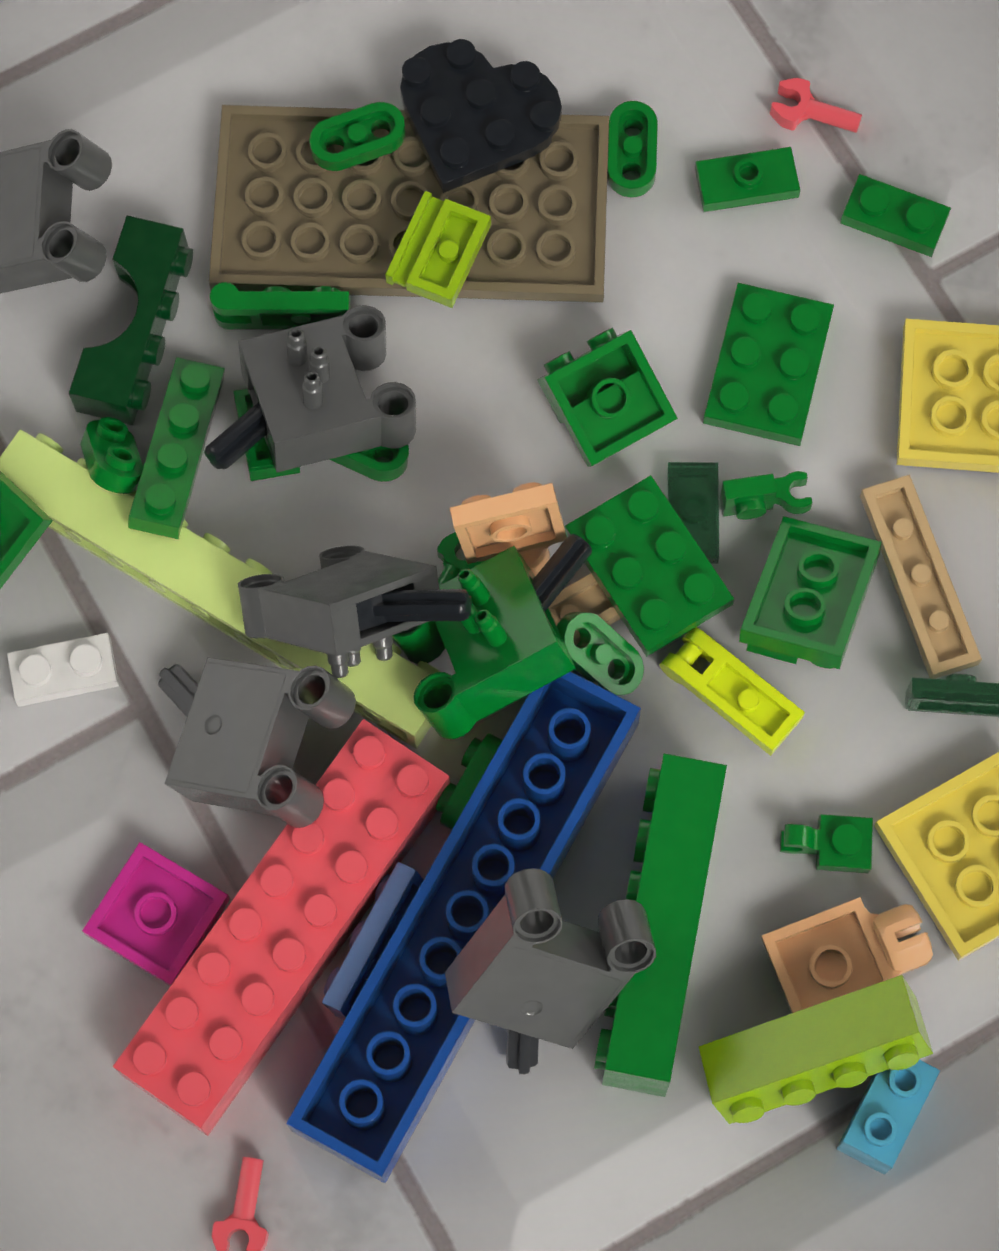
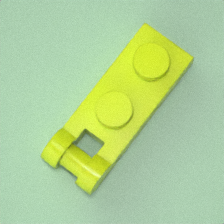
(733, 691)

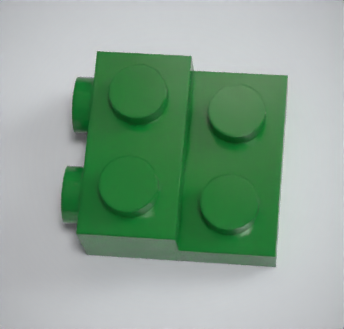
(606, 395)

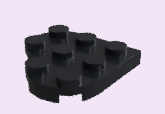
(474, 114)

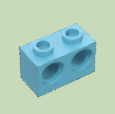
(887, 1115)

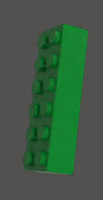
(671, 889)

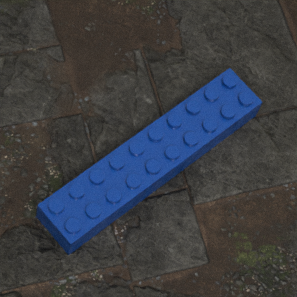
(402, 1023)

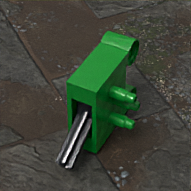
(503, 646)

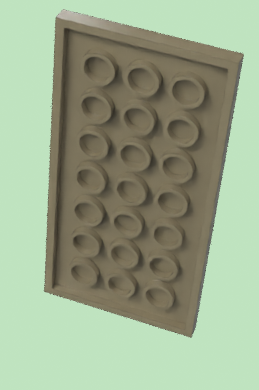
(315, 227)

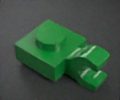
(754, 495)
(838, 842)

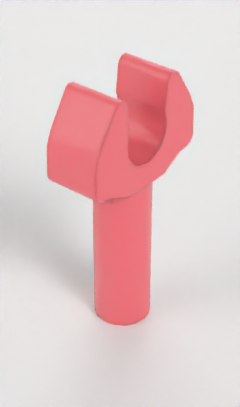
(809, 108)
(244, 1210)

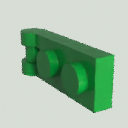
(275, 307)

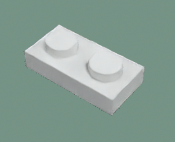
(62, 669)

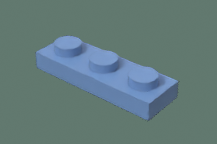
(371, 938)

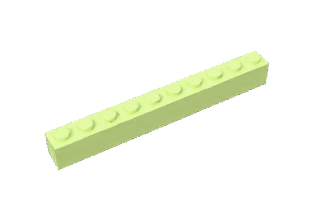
(197, 577)

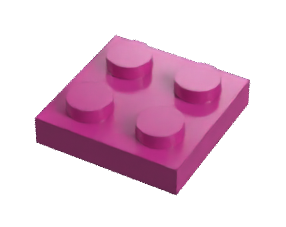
(156, 914)

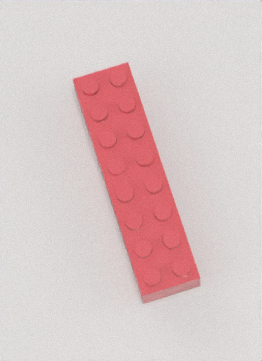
(283, 929)

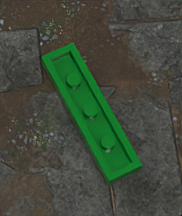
(176, 448)

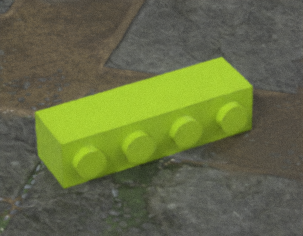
(815, 1051)

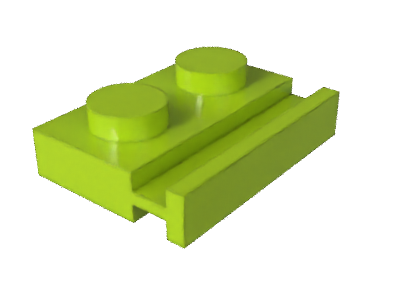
(438, 249)

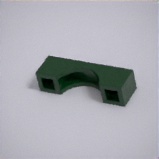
(115, 375)

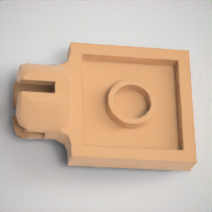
(521, 519)
(844, 951)

